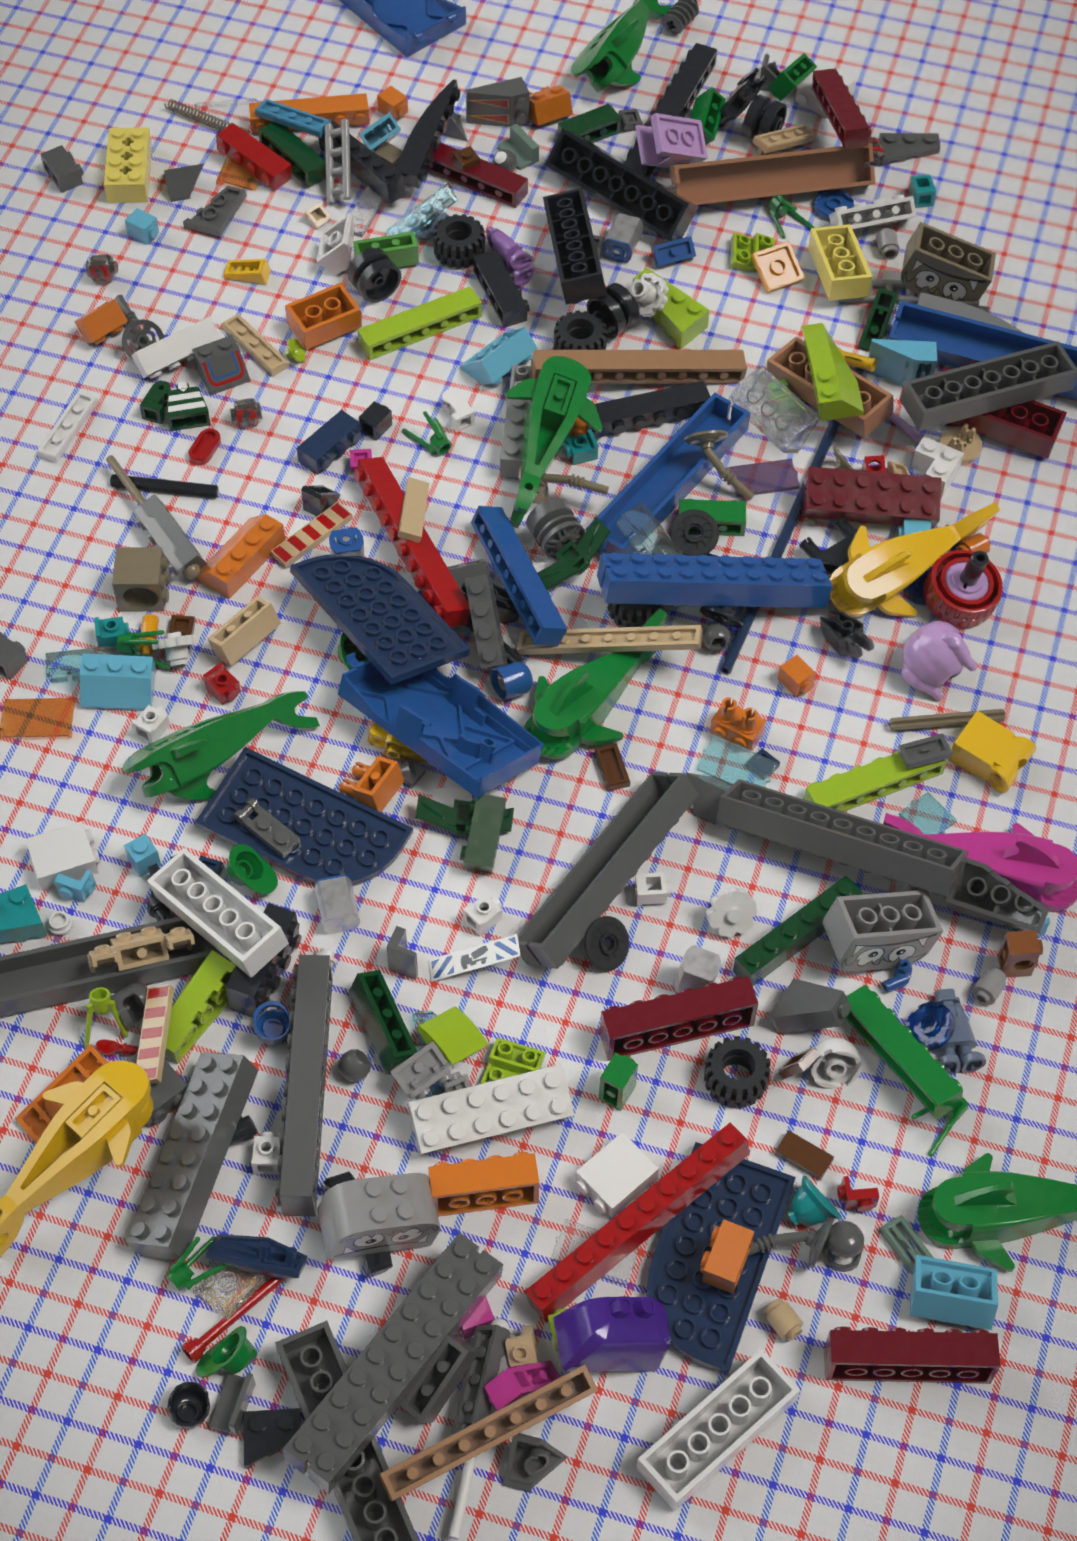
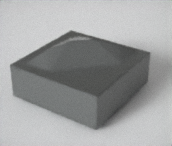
(630, 119)
(411, 771)

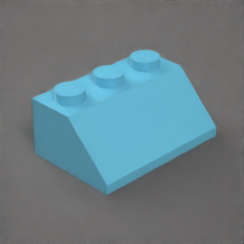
(499, 356)
(116, 681)
(954, 1292)

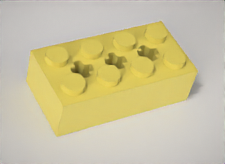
(128, 165)
(840, 262)

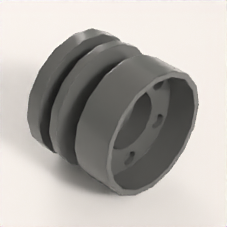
(554, 526)

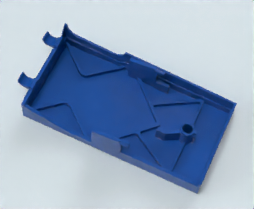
(409, 23)
(444, 724)

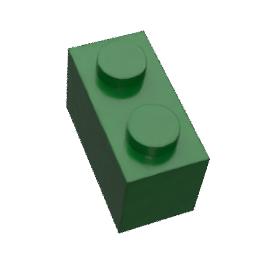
(618, 1081)

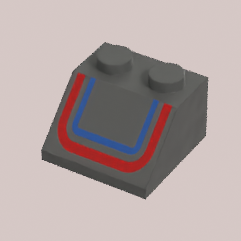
(220, 365)

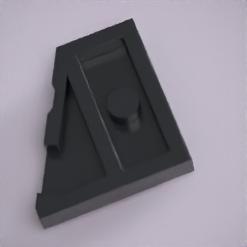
(268, 1432)

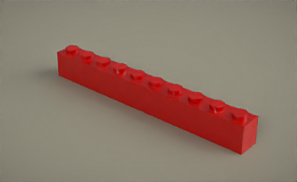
(420, 558)
(638, 1222)

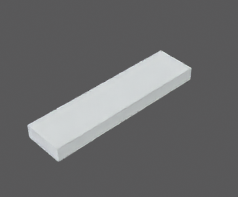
(67, 427)

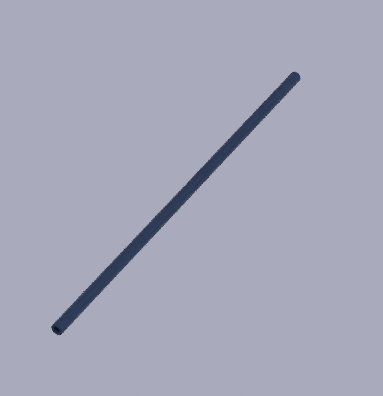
(781, 543)

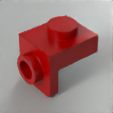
(859, 1199)

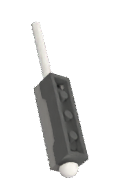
(474, 1400)

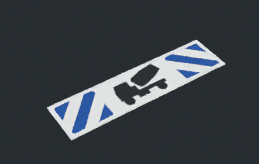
(474, 957)

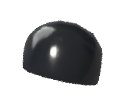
(188, 1405)

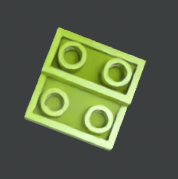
(744, 246)
(453, 1035)
(511, 1059)

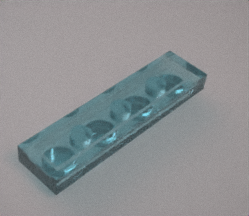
(425, 211)

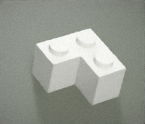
(937, 461)

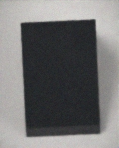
(318, 498)

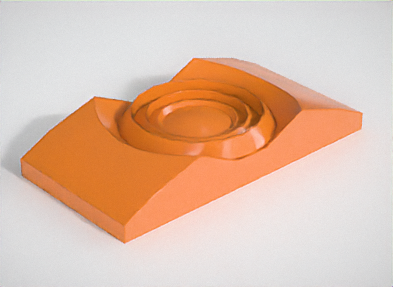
(40, 1112)

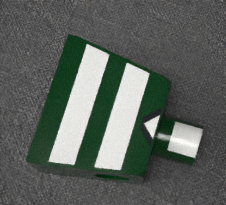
(186, 408)

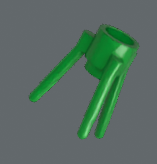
(781, 207)
(438, 441)
(130, 643)
(952, 1116)
(181, 1273)

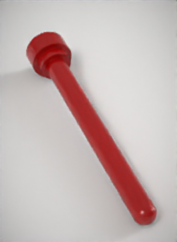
(195, 1348)

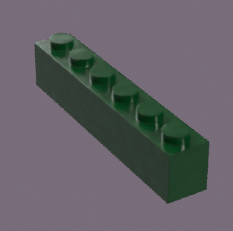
(790, 935)

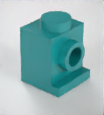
(922, 190)
(581, 448)
(109, 629)

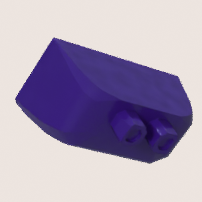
(613, 1334)

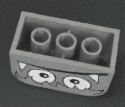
(881, 929)
(378, 1215)

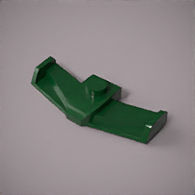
(575, 558)
(453, 818)

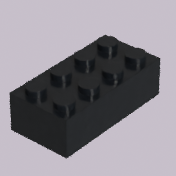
(248, 993)

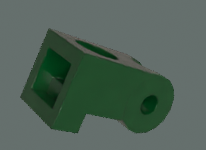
(155, 402)

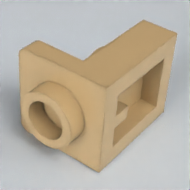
(522, 1349)

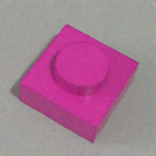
(358, 454)

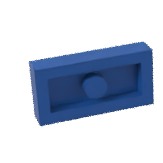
(673, 251)

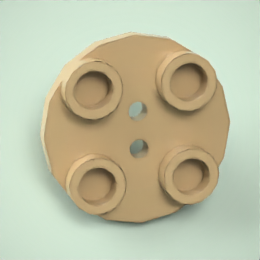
(963, 440)

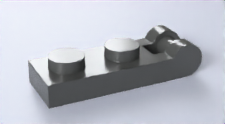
(267, 828)

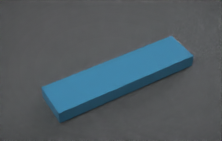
(292, 118)

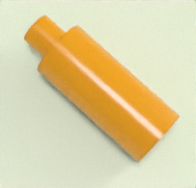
(149, 623)

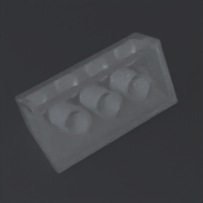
(775, 410)

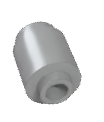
(888, 243)
(989, 986)

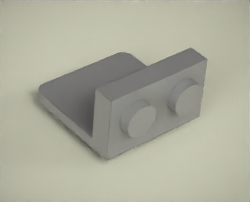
(422, 1071)

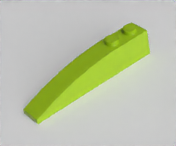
(832, 379)

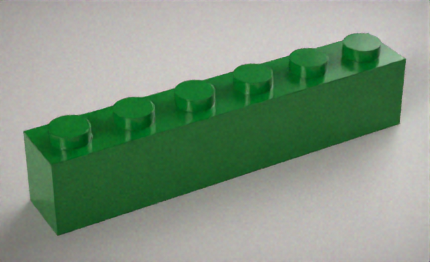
(903, 1053)

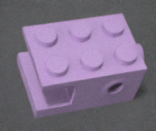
(671, 141)

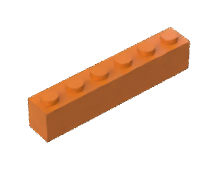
(335, 108)

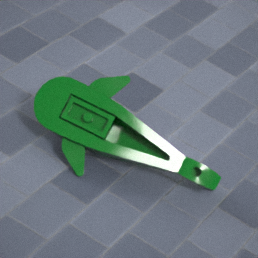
(611, 52)
(552, 410)
(580, 701)
(186, 757)
(994, 1208)

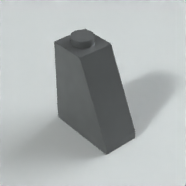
(809, 1008)

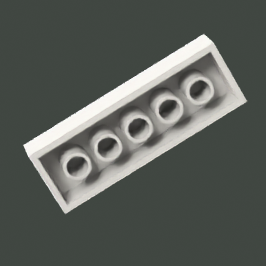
(218, 912)
(490, 1109)
(717, 1429)

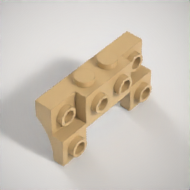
(140, 948)

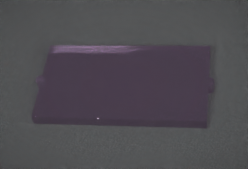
(767, 476)

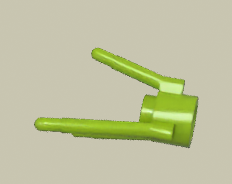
(101, 1004)

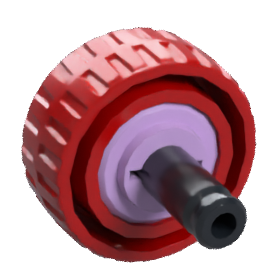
(963, 588)

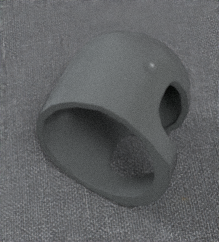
(130, 1003)
(844, 1241)

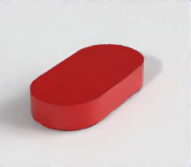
(204, 446)

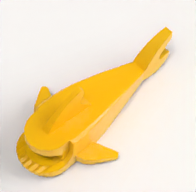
(882, 571)
(85, 1135)

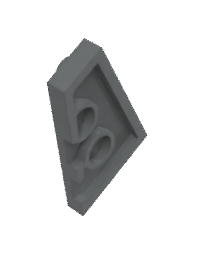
(905, 145)
(219, 213)

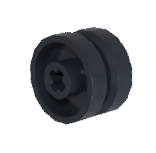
(763, 116)
(374, 275)
(616, 309)

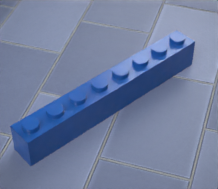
(518, 576)

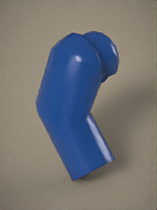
(900, 978)

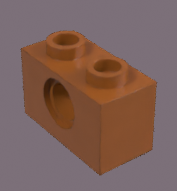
(1019, 953)

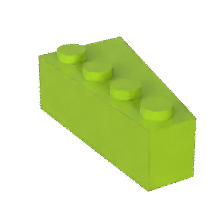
(681, 316)
(198, 1005)

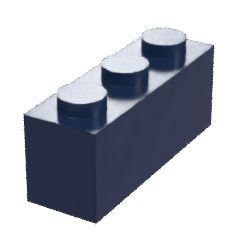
(329, 442)

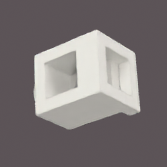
(151, 723)
(651, 888)
(480, 920)
(262, 1161)

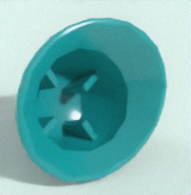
(810, 1205)

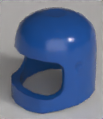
(516, 677)
(271, 1023)

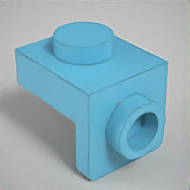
(73, 888)

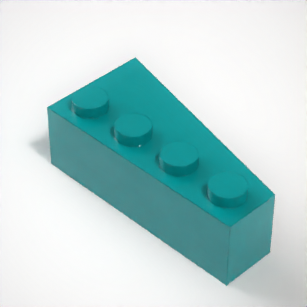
(19, 916)

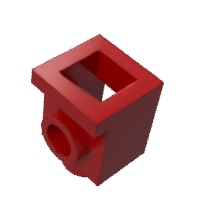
(221, 684)

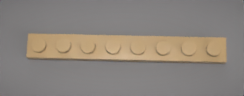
(618, 640)

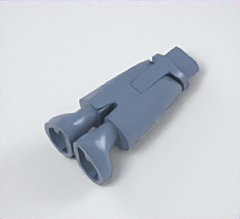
(962, 1038)

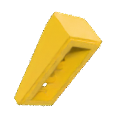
(259, 275)

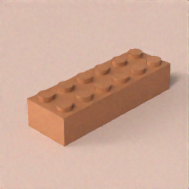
(793, 365)

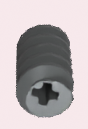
(680, 15)

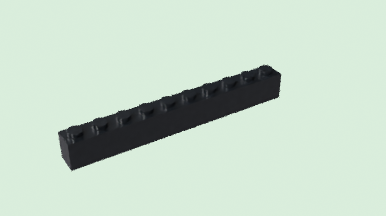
(680, 94)

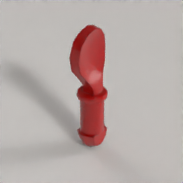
(110, 1047)

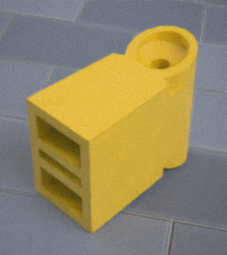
(991, 751)

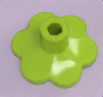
(295, 351)

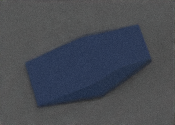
(257, 1255)

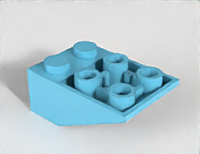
(903, 359)

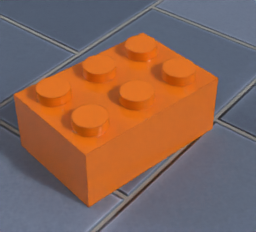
(323, 316)

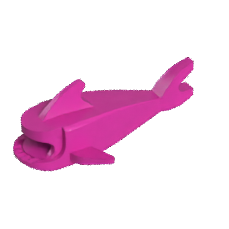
(1027, 861)

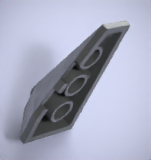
(994, 899)

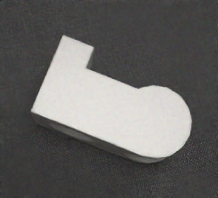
(459, 409)

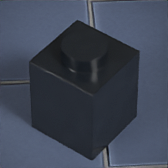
(375, 420)

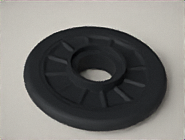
(694, 519)
(619, 943)

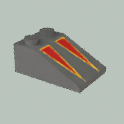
(498, 103)

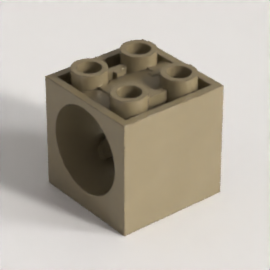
(140, 579)

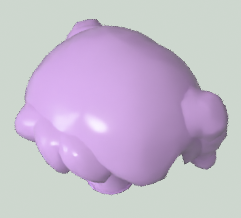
(934, 656)

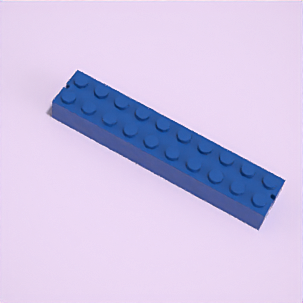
(965, 340)
(674, 469)
(713, 580)

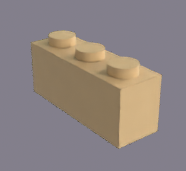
(244, 630)

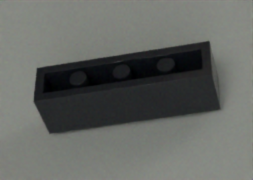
(500, 288)

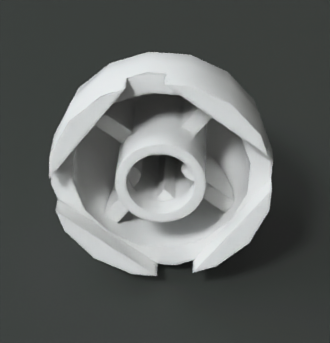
(836, 1064)

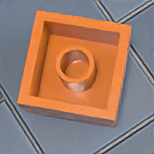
(728, 1255)

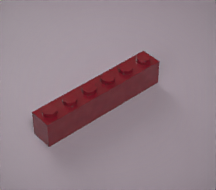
(840, 108)
(483, 178)

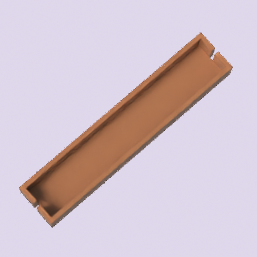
(773, 174)

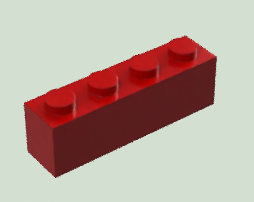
(253, 156)

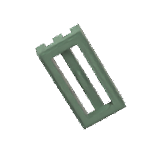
(884, 1230)

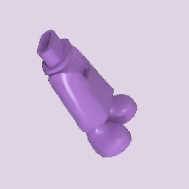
(515, 258)

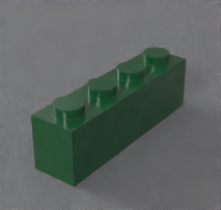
(304, 162)
(381, 1019)

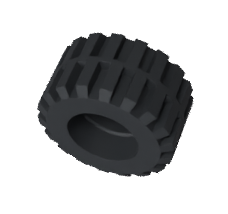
(458, 240)
(580, 332)
(632, 614)
(739, 1053)

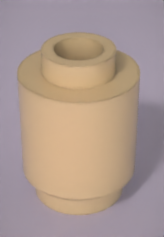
(783, 1319)

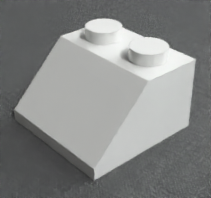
(337, 246)

